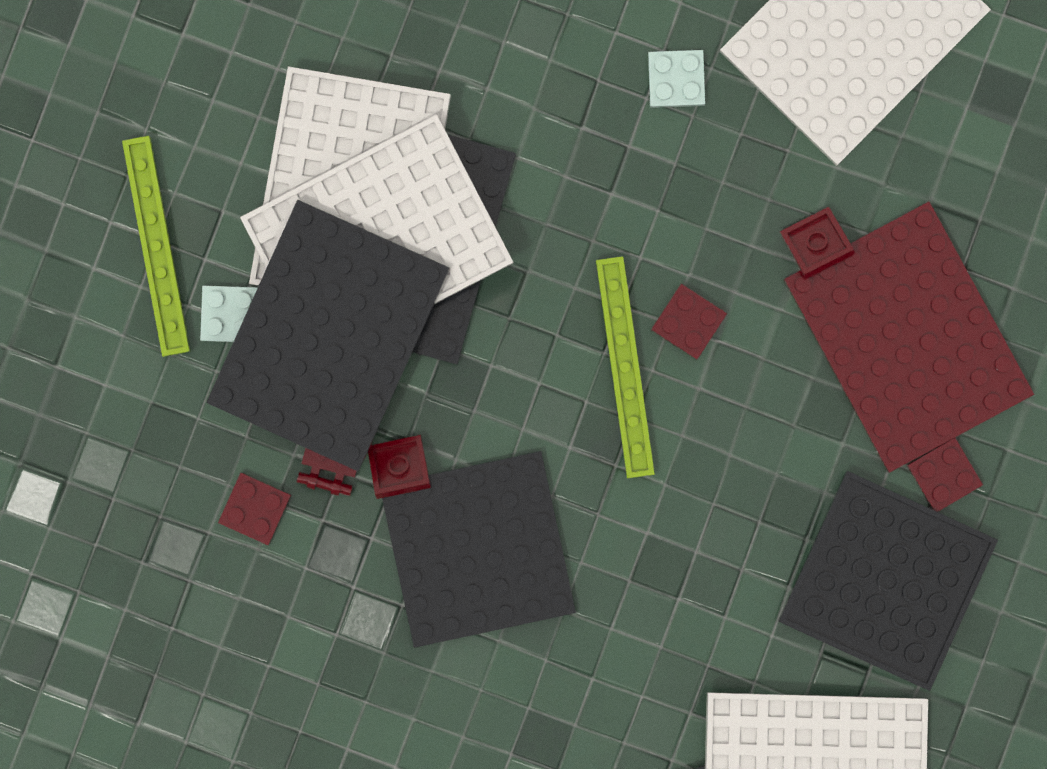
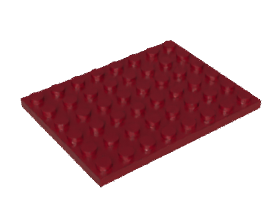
(910, 338)

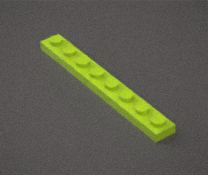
(156, 246)
(625, 367)

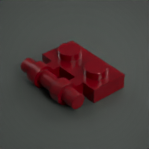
(321, 462)

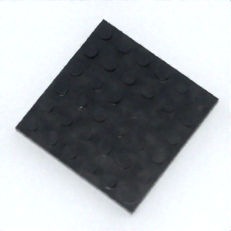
(479, 550)
(888, 580)

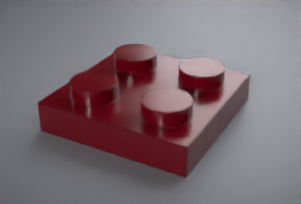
(817, 242)
(689, 321)
(398, 467)
(944, 475)
(254, 508)

